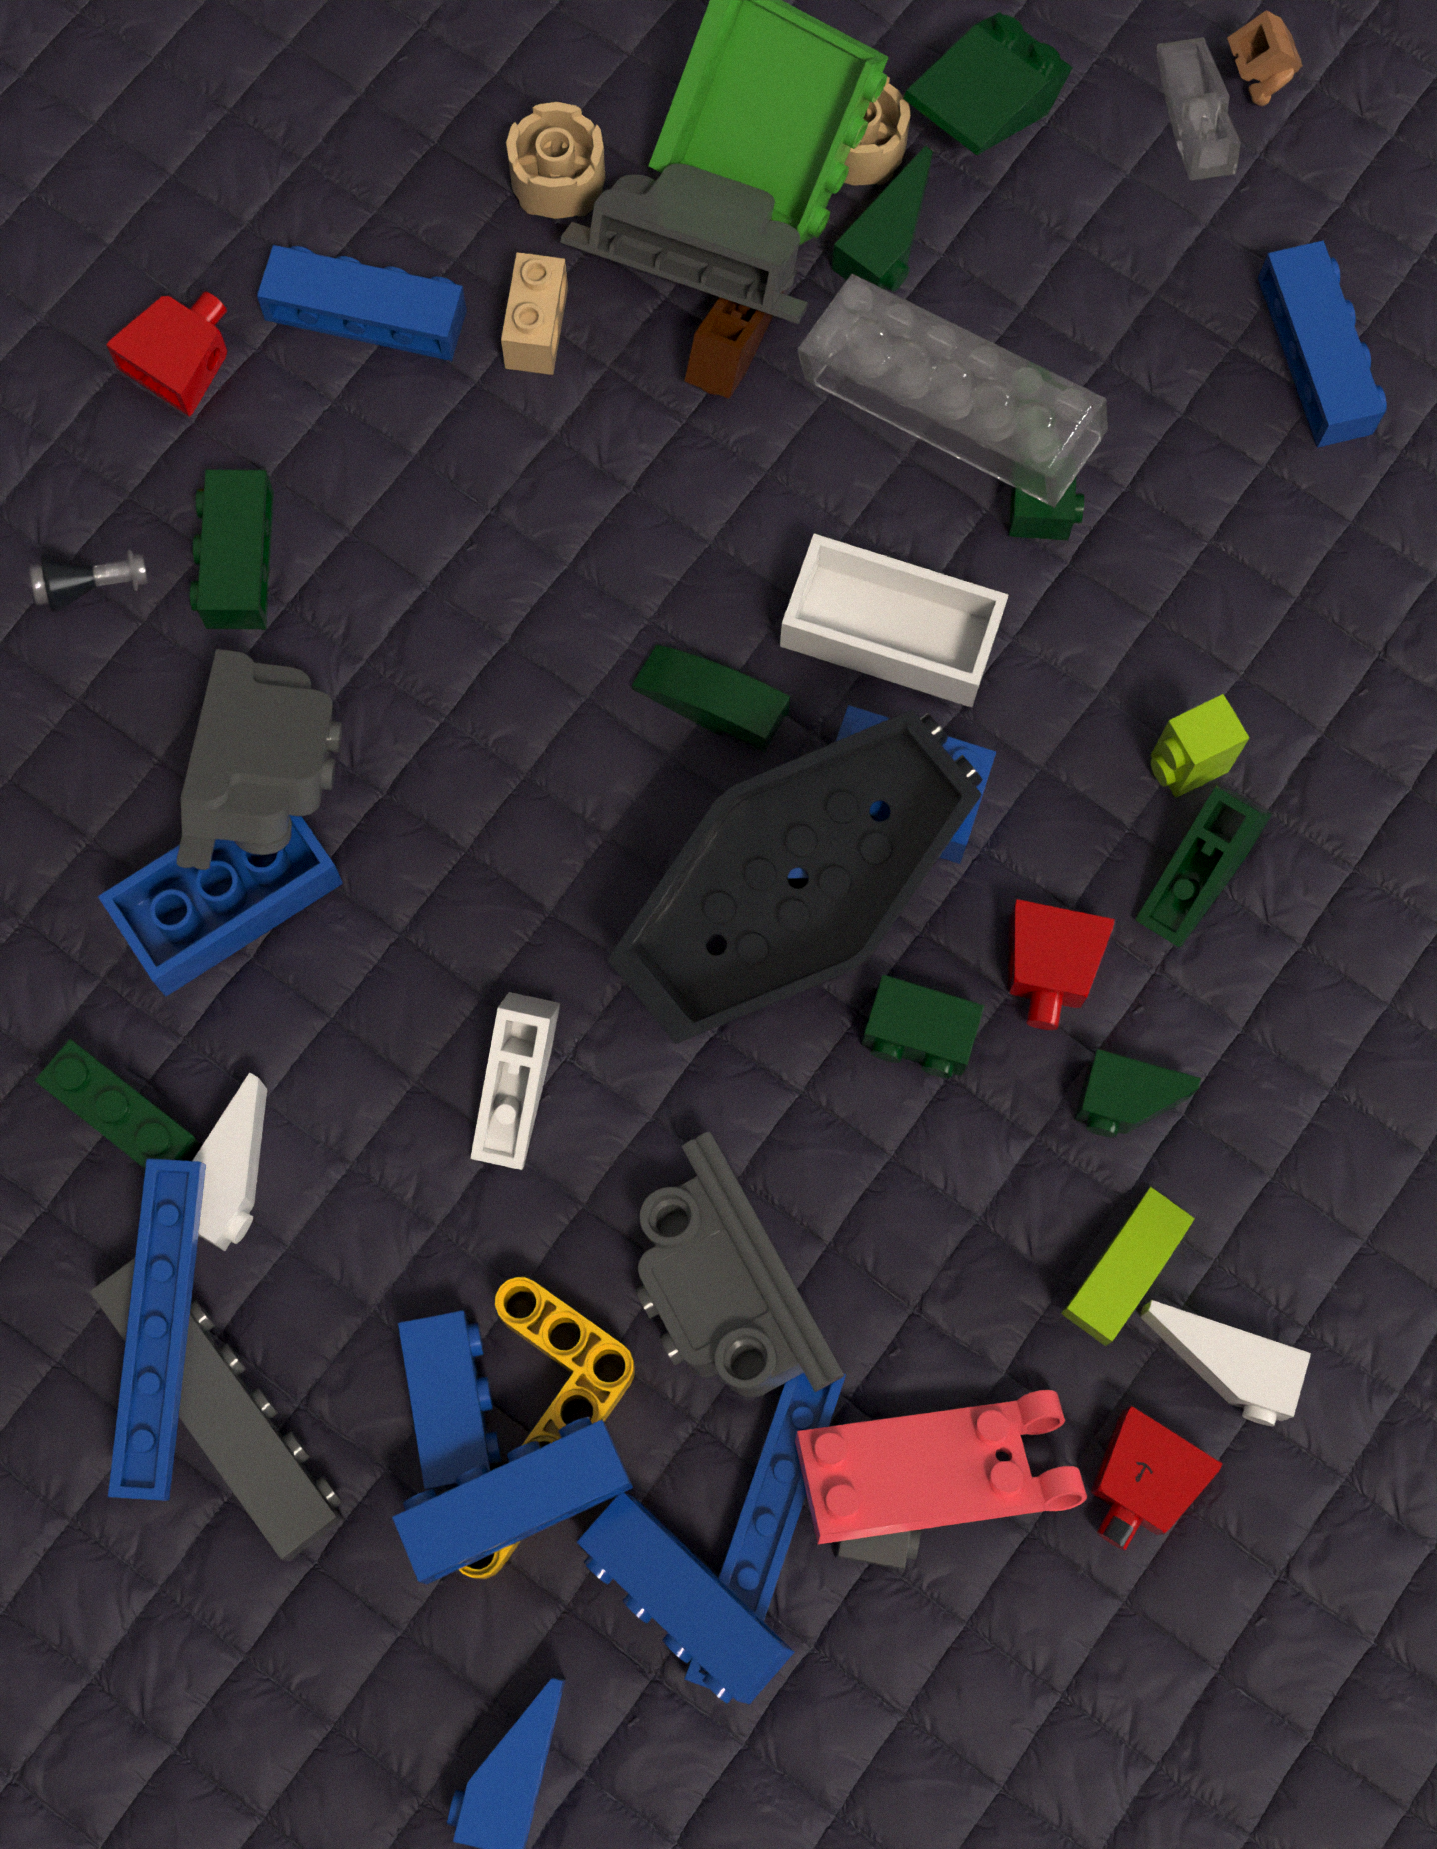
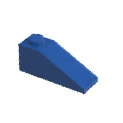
(505, 1789)

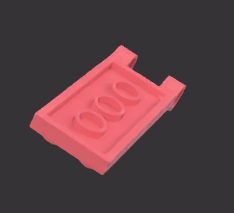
(932, 1469)

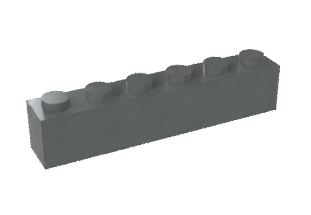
(238, 1432)

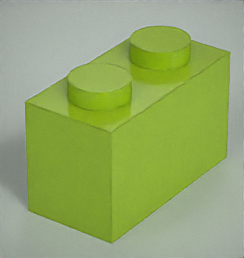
(1198, 746)

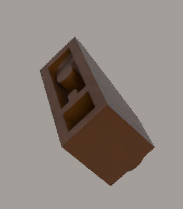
(725, 347)

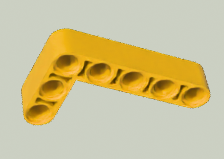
(578, 1360)

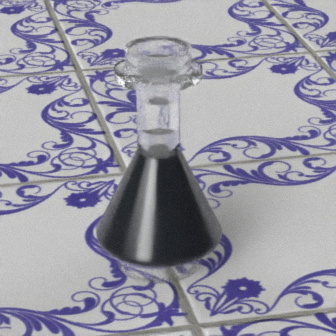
(63, 581)

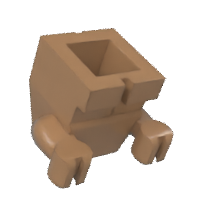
(1266, 54)

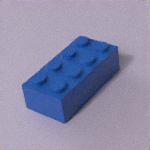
(196, 918)

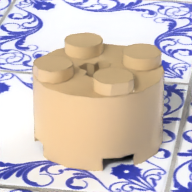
(883, 141)
(556, 161)

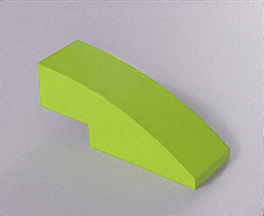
(1128, 1267)

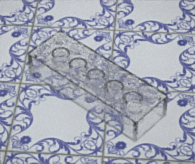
(954, 389)

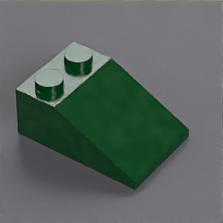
(990, 84)

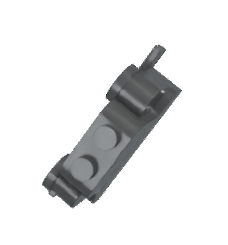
(697, 234)
(255, 758)
(724, 1285)

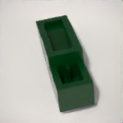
(713, 695)

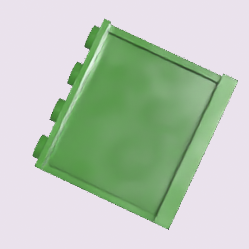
(773, 105)

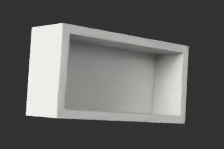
(892, 620)

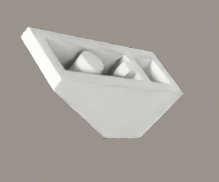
(514, 1079)
(232, 1166)
(1238, 1365)

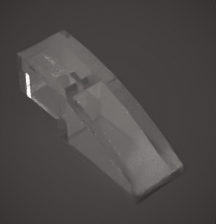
(1198, 109)

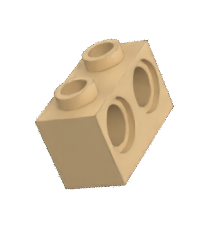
(534, 313)

